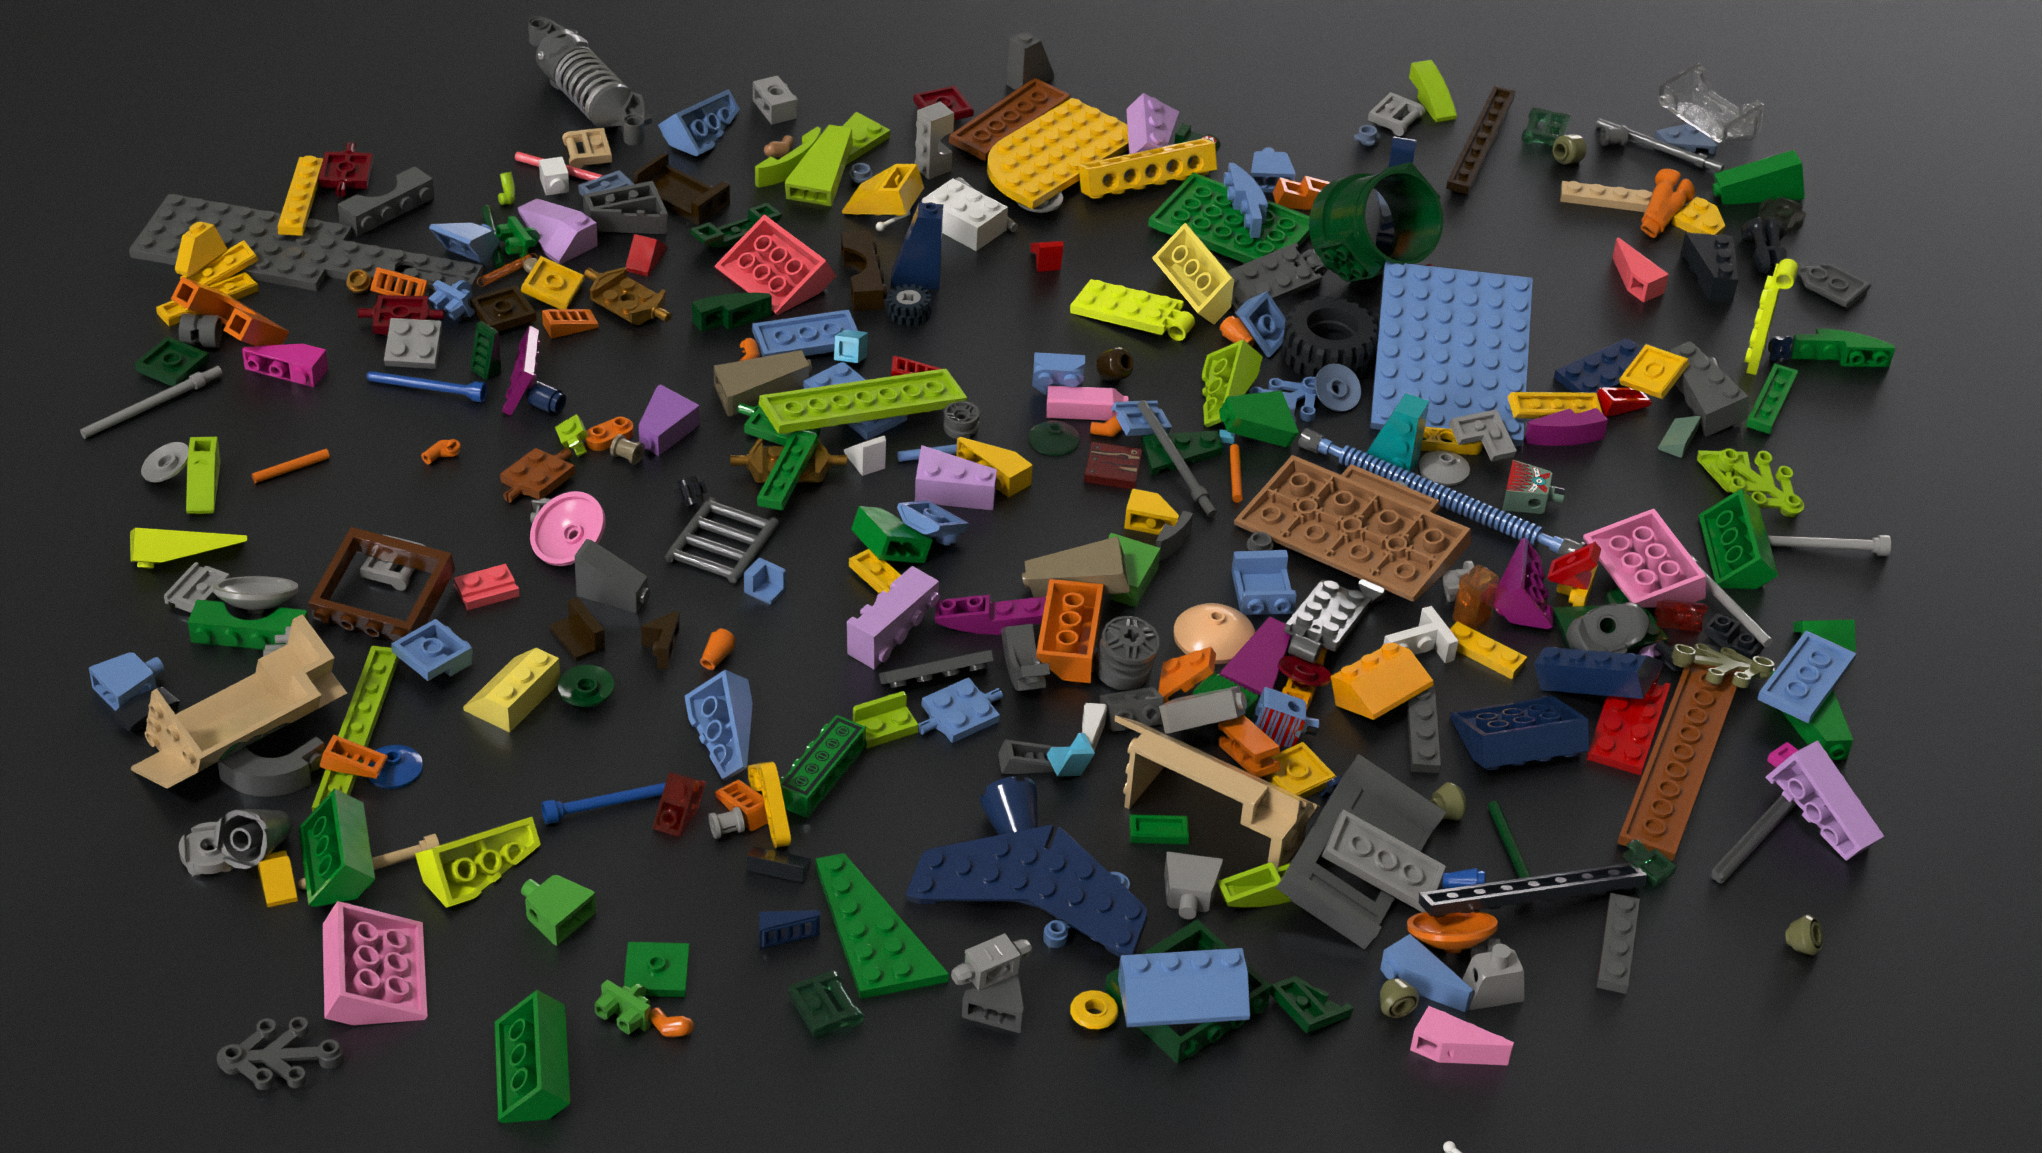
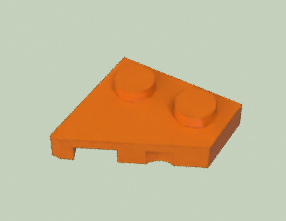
(1186, 671)

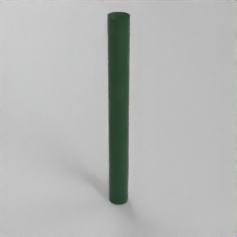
(489, 220)
(1509, 840)

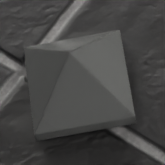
(1373, 591)

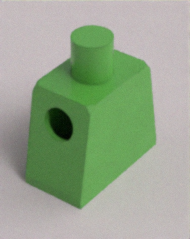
(558, 906)

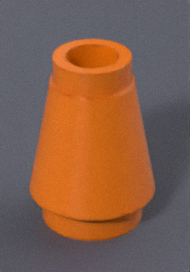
(1235, 331)
(718, 647)

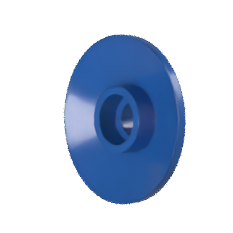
(401, 768)

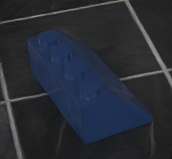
(1596, 672)

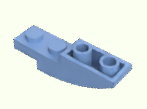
(1247, 198)

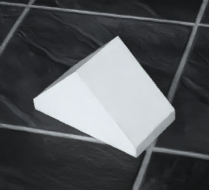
(868, 456)

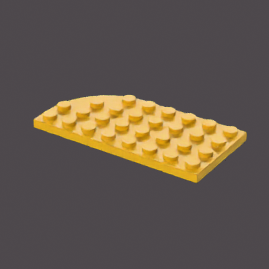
(1046, 152)

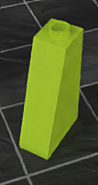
(822, 167)

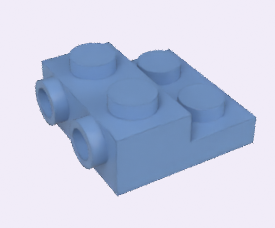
(433, 650)

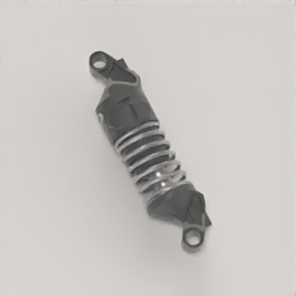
(586, 78)

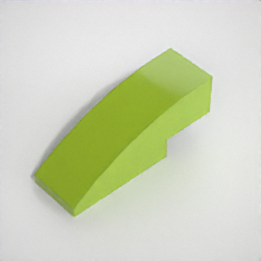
(1432, 90)
(1254, 887)

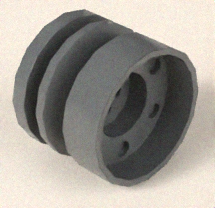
(1126, 653)

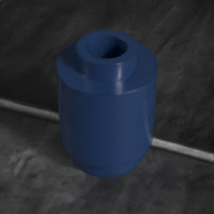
(546, 397)

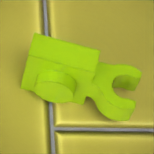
(572, 433)

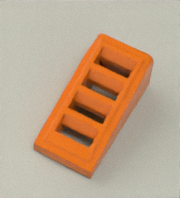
(380, 280)
(568, 321)
(336, 754)
(749, 802)

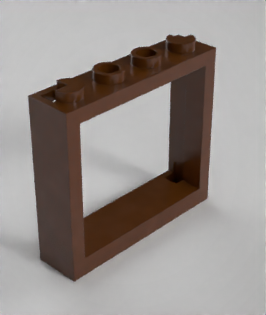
(391, 550)

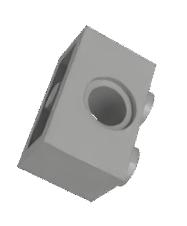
(775, 99)

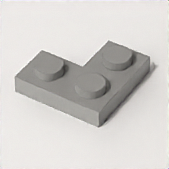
(1486, 428)

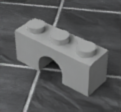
(931, 154)

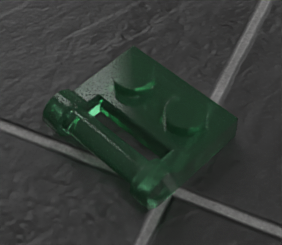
(1554, 126)
(817, 1007)

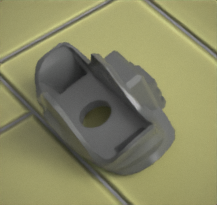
(1630, 628)

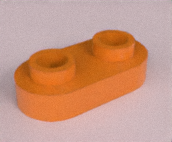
(602, 435)

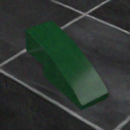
(730, 310)

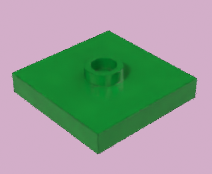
(658, 968)

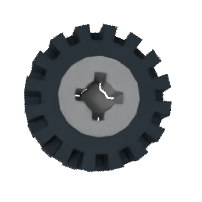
(909, 304)

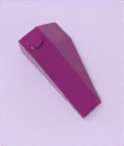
(1521, 590)

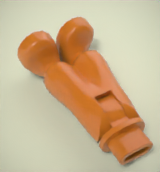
(1664, 202)

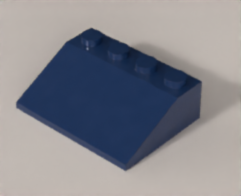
(1522, 732)

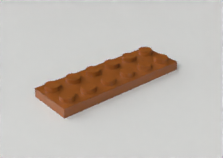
(1006, 117)

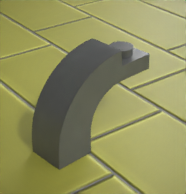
(1021, 660)
(271, 776)

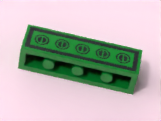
(822, 765)

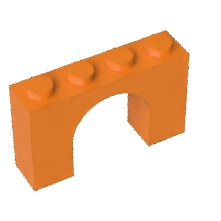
(239, 319)

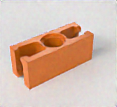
(1249, 746)

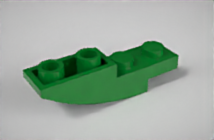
(1841, 345)

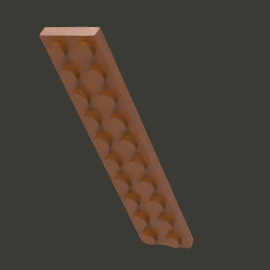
(1679, 761)

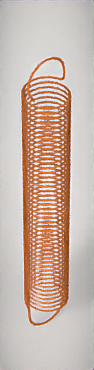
(505, 273)

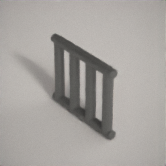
(700, 521)

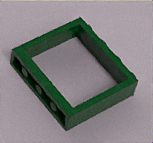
(1193, 938)

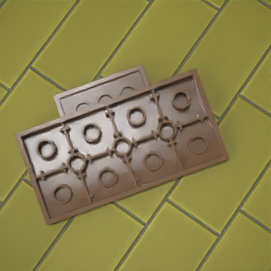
(1358, 525)

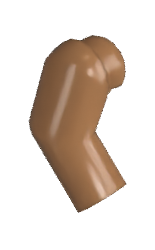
(779, 149)

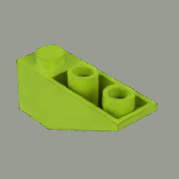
(202, 474)

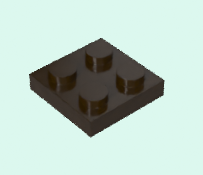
(503, 308)

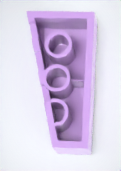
(891, 617)
(1827, 800)

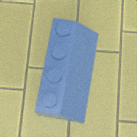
(1184, 987)

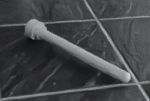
(1879, 544)

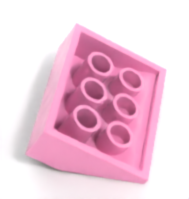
(1648, 561)
(373, 967)

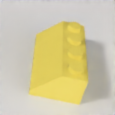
(1196, 274)

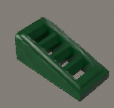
(486, 353)

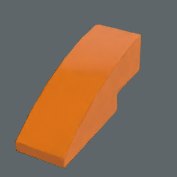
(1297, 194)

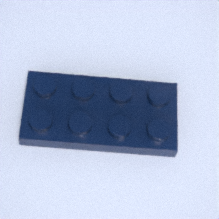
(1599, 368)

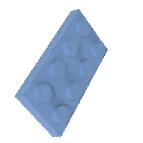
(807, 333)
(841, 374)
(1806, 676)

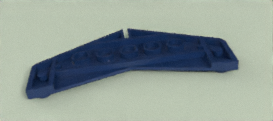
(1023, 870)

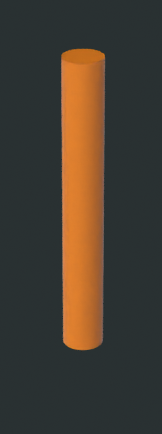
(290, 465)
(1236, 478)

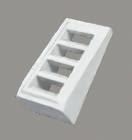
(1094, 722)

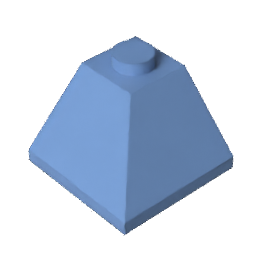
(467, 240)
(1263, 322)

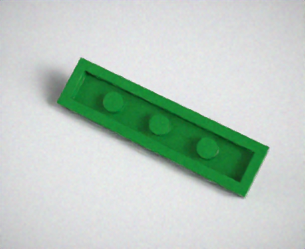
(1772, 398)
(787, 470)

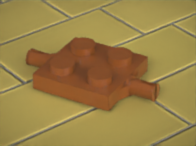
(537, 474)

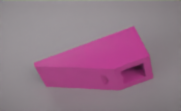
(289, 362)

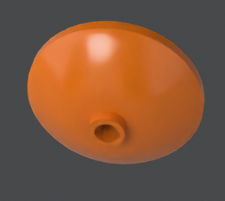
(1452, 931)

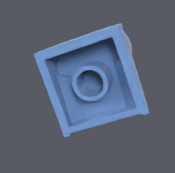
(1057, 370)
(932, 521)

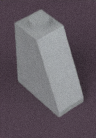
(1203, 709)

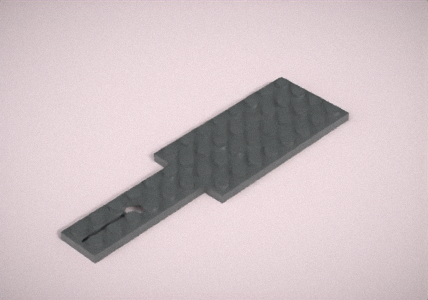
(289, 258)

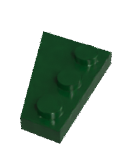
(1190, 445)

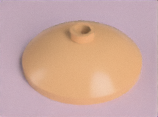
(1213, 627)

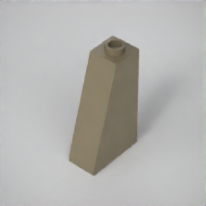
(754, 377)
(1091, 563)

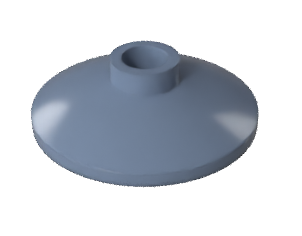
(1343, 381)

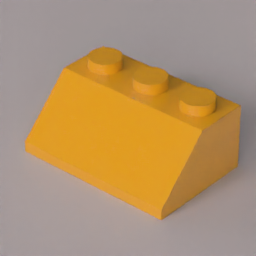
(1380, 681)

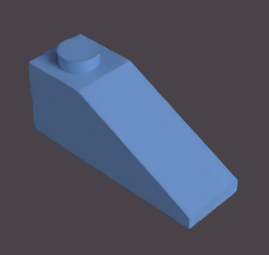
(1424, 971)

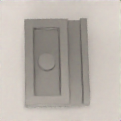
(193, 586)

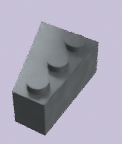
(627, 209)

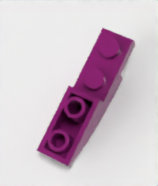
(982, 616)

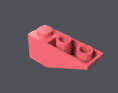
(1638, 273)

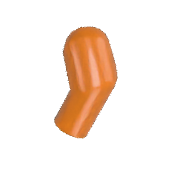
(750, 349)
(1109, 428)
(442, 448)
(670, 1026)

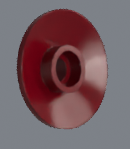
(1304, 672)

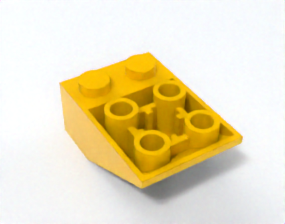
(887, 192)

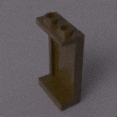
(683, 192)

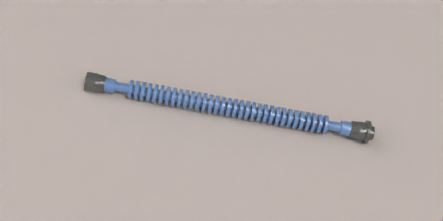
(1448, 499)

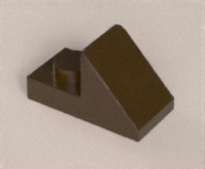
(662, 637)

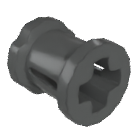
(1614, 135)

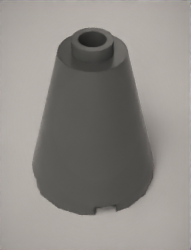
(250, 835)

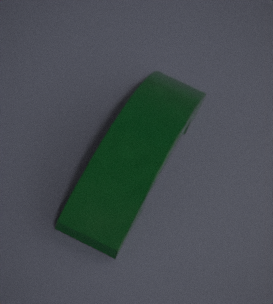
(731, 233)

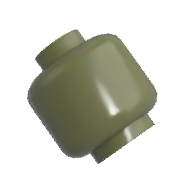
(1569, 149)

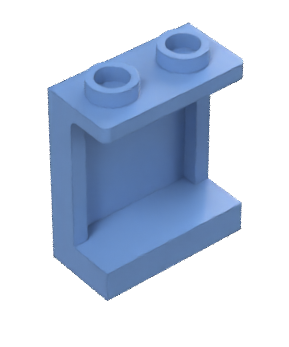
(1263, 582)

